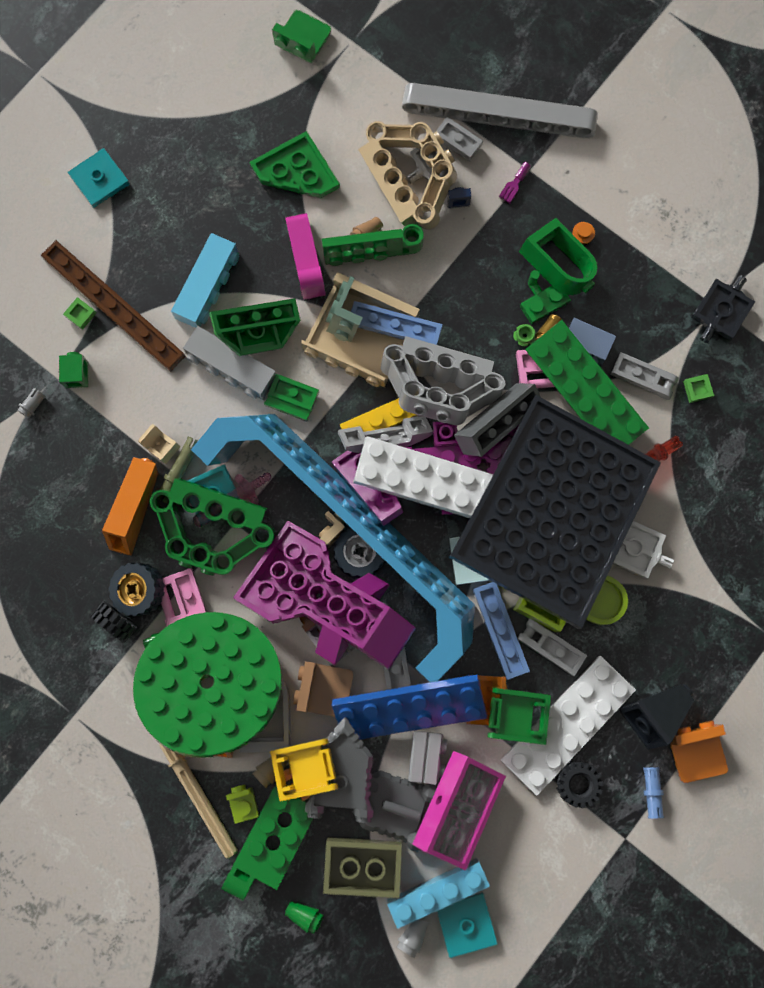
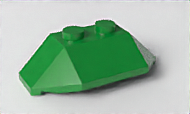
(256, 326)

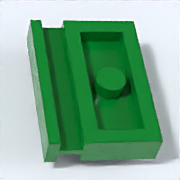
(291, 397)

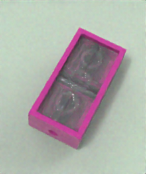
(459, 810)

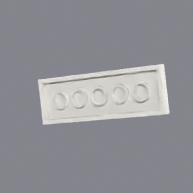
(420, 477)
(570, 724)

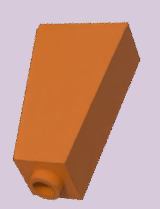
(130, 506)

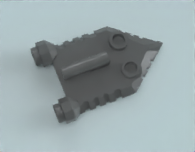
(352, 772)
(397, 806)

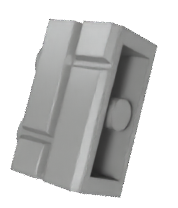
(426, 757)

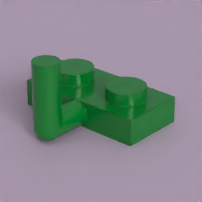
(543, 302)

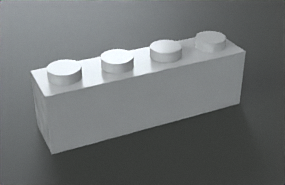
(220, 359)

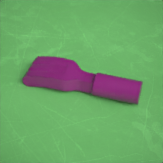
(511, 188)

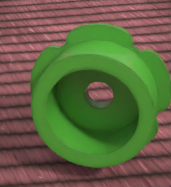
(524, 329)

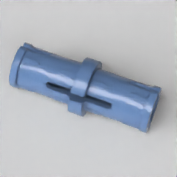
(653, 793)

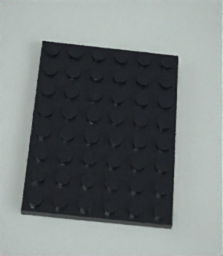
(556, 511)

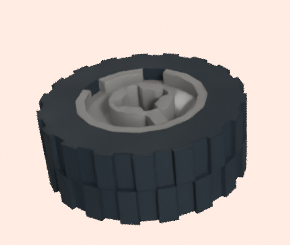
(352, 563)

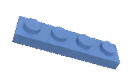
(396, 324)
(501, 630)

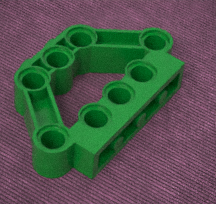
(174, 530)

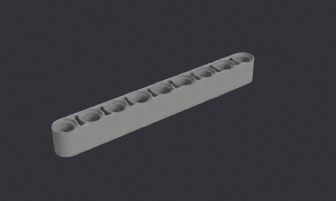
(500, 110)

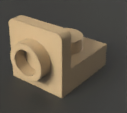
(330, 534)

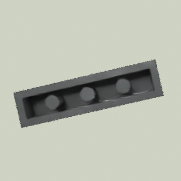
(496, 420)

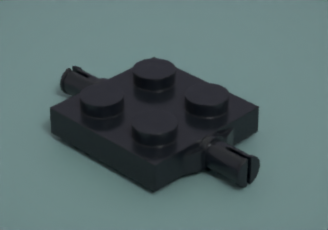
(723, 309)

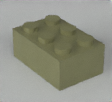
(362, 867)

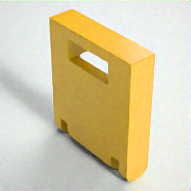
(309, 768)

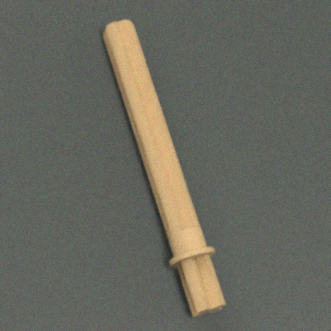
(201, 802)

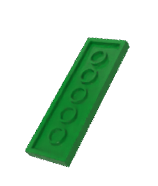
(585, 384)

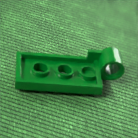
(372, 245)
(256, 859)

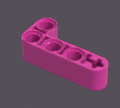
(305, 256)

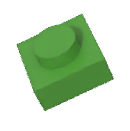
(79, 313)
(698, 388)

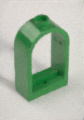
(549, 269)

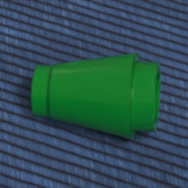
(304, 916)

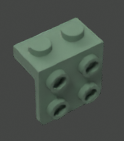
(341, 321)

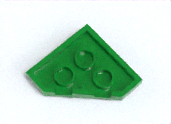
(296, 168)

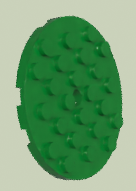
(212, 719)

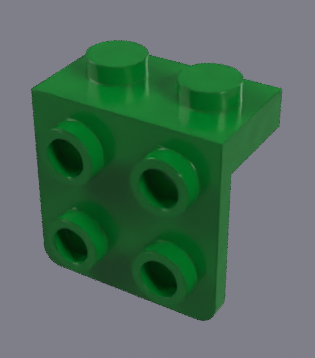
(301, 35)

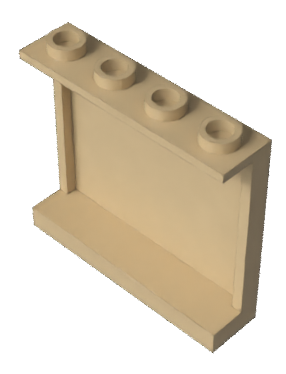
(365, 352)

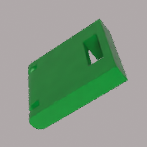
(513, 716)

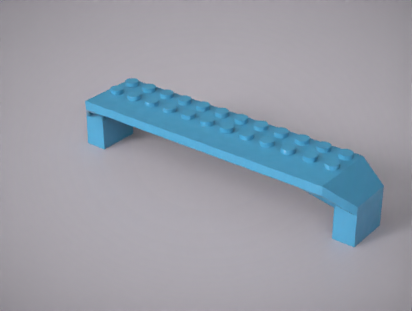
(453, 608)

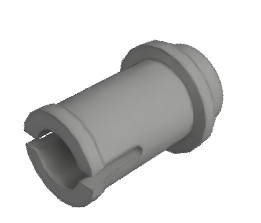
(31, 403)

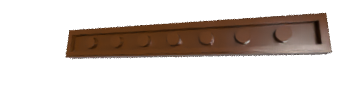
(113, 306)

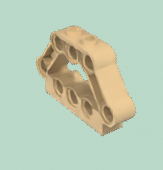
(407, 137)

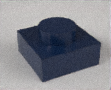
(459, 197)

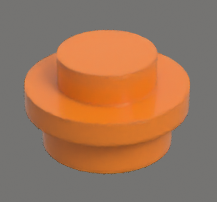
(584, 232)

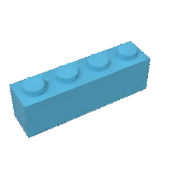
(205, 281)
(437, 893)

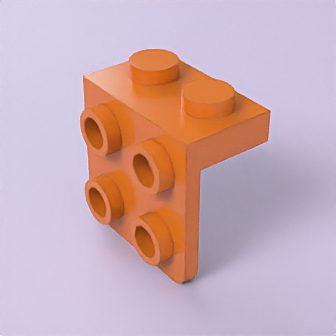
(699, 752)

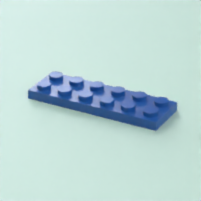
(413, 707)

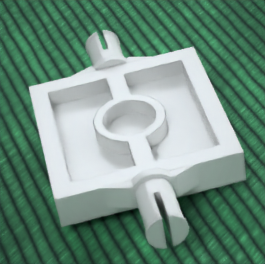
(642, 551)

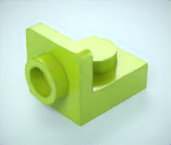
(243, 803)

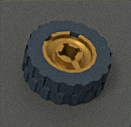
(149, 589)

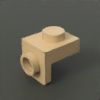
(159, 444)

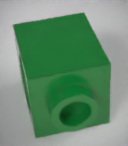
(73, 370)

